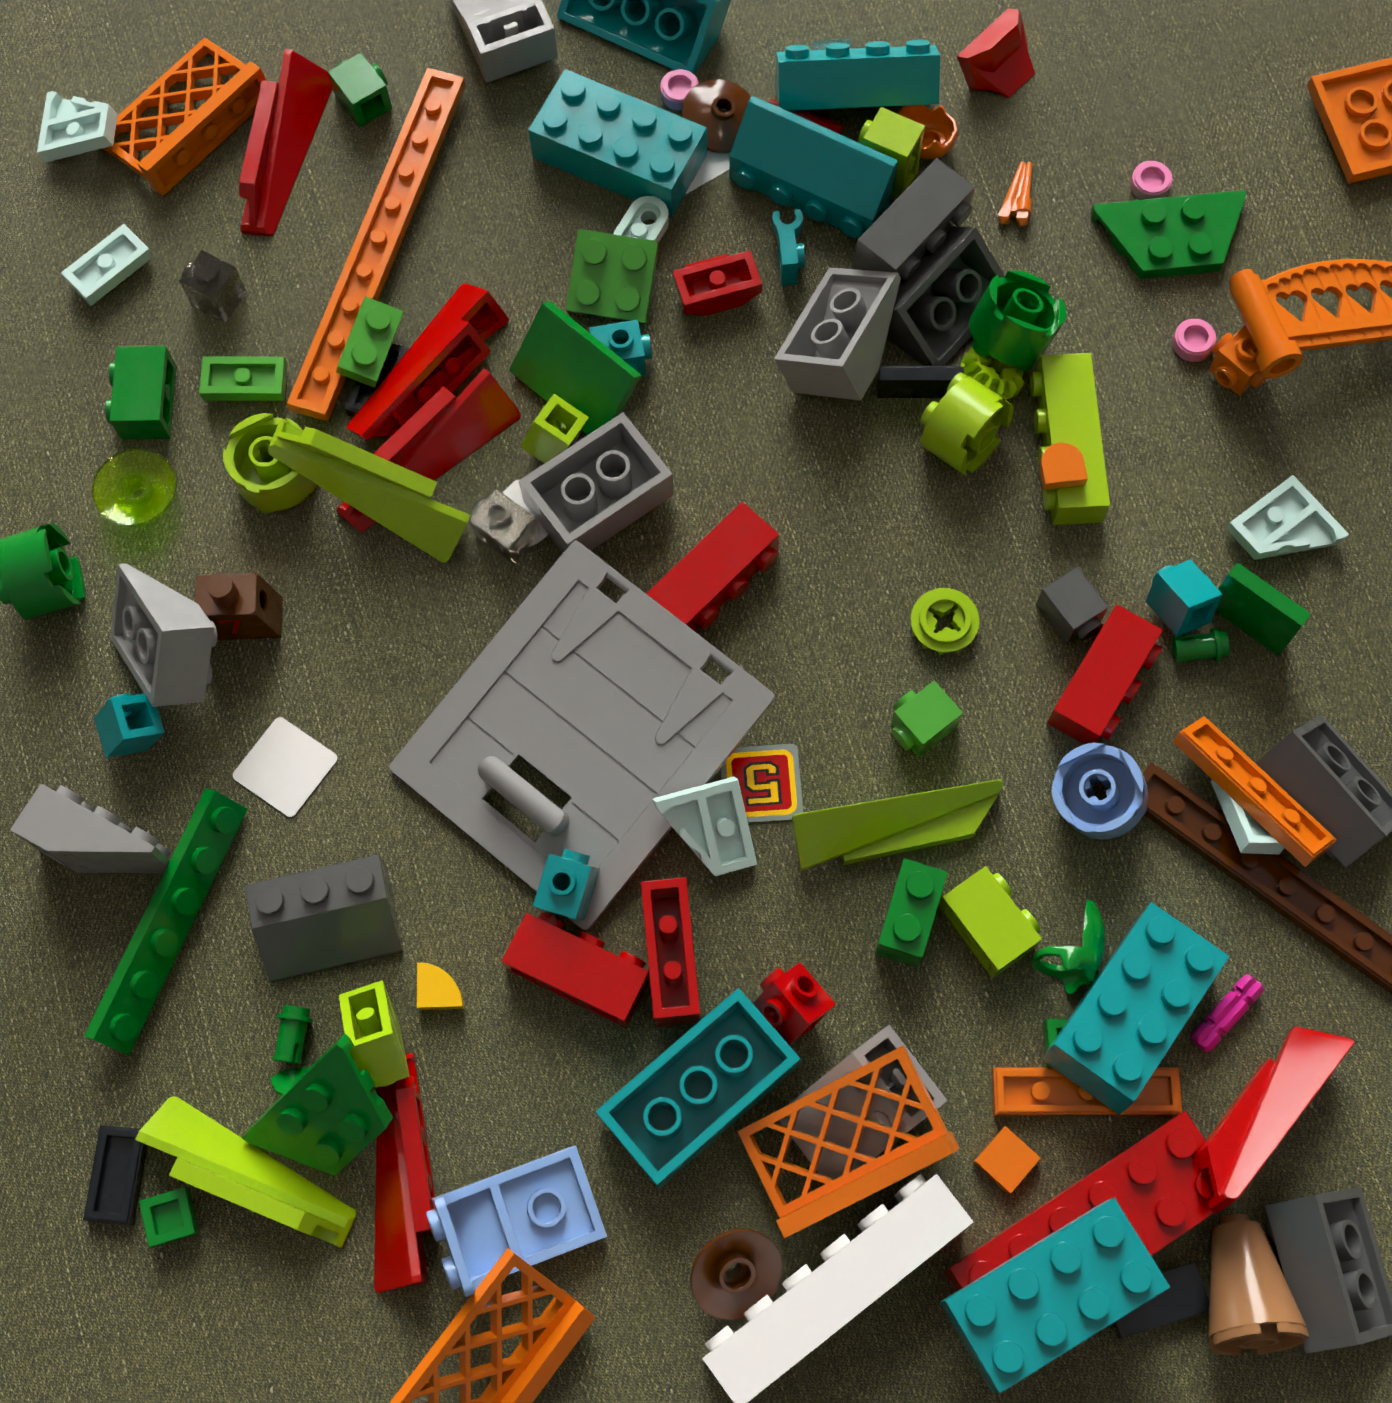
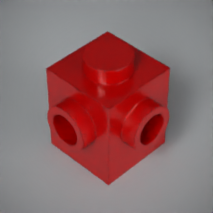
(793, 1002)

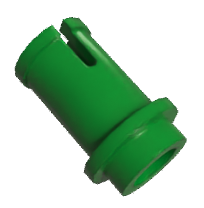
(1200, 646)
(291, 1034)

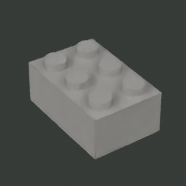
(597, 485)

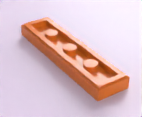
(1254, 791)
(1050, 1093)

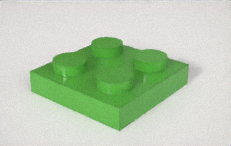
(612, 276)

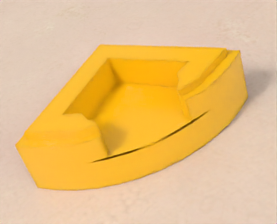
(436, 989)

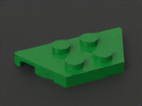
(1172, 232)
(324, 1114)

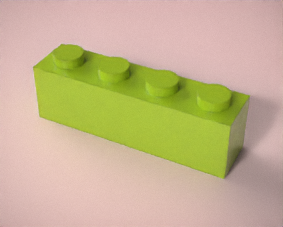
(1071, 416)

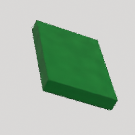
(575, 366)

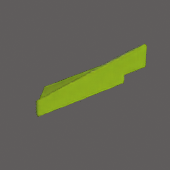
(372, 486)
(892, 824)
(242, 1173)

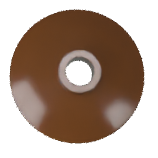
(701, 107)
(733, 1292)

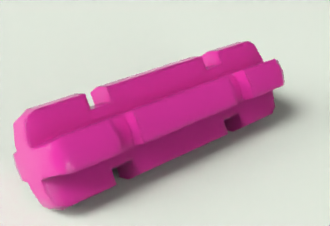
(1226, 1013)

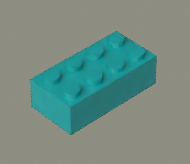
(617, 141)
(1135, 1008)
(698, 1088)
(1054, 1295)

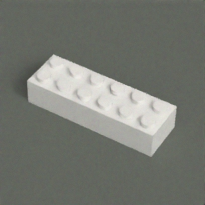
(837, 1290)

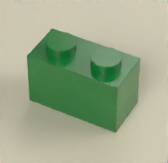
(142, 392)
(911, 913)

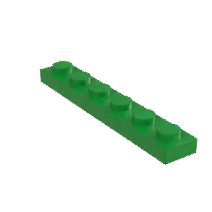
(166, 922)

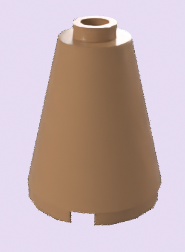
(1249, 1293)

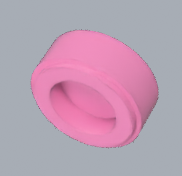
(676, 86)
(1151, 180)
(1194, 340)

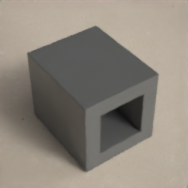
(1072, 606)

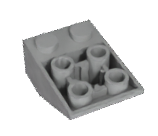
(506, 34)
(85, 836)
(852, 1100)

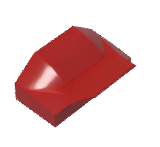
(998, 56)
(717, 283)

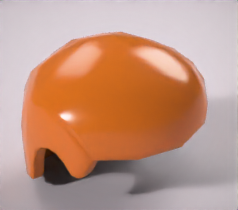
(939, 130)

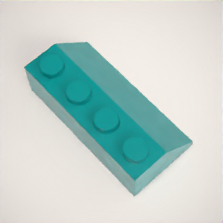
(662, 30)
(857, 76)
(811, 168)

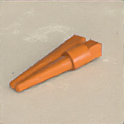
(1018, 199)

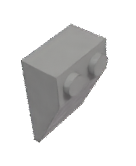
(840, 334)
(162, 638)

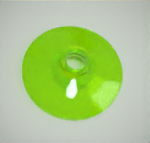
(125, 474)

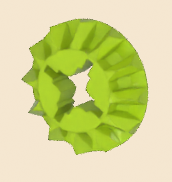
(1005, 385)
(940, 603)

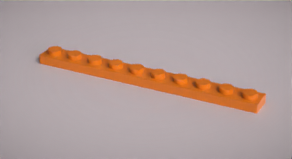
(377, 239)

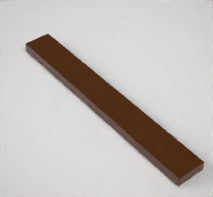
(1271, 878)

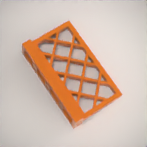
(199, 129)
(865, 1179)
(533, 1362)

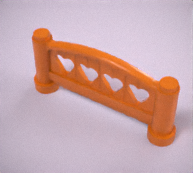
(1282, 336)

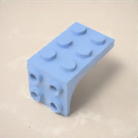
(529, 1209)

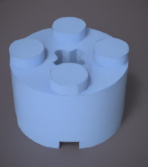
(1074, 785)

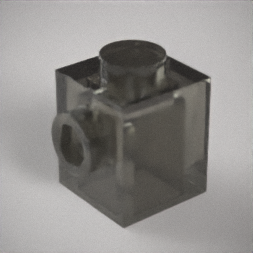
(212, 286)
(504, 525)

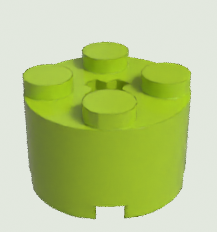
(965, 424)
(256, 474)

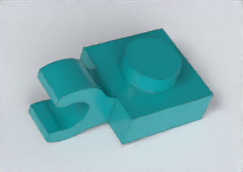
(790, 255)

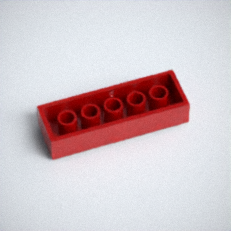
(1152, 1181)

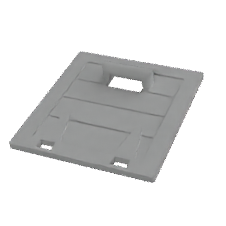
(597, 703)

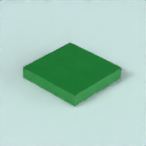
(1260, 609)

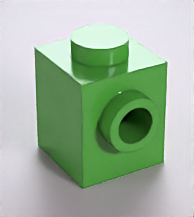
(924, 718)

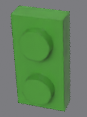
(369, 342)
(243, 378)

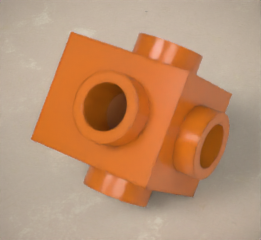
(1236, 362)

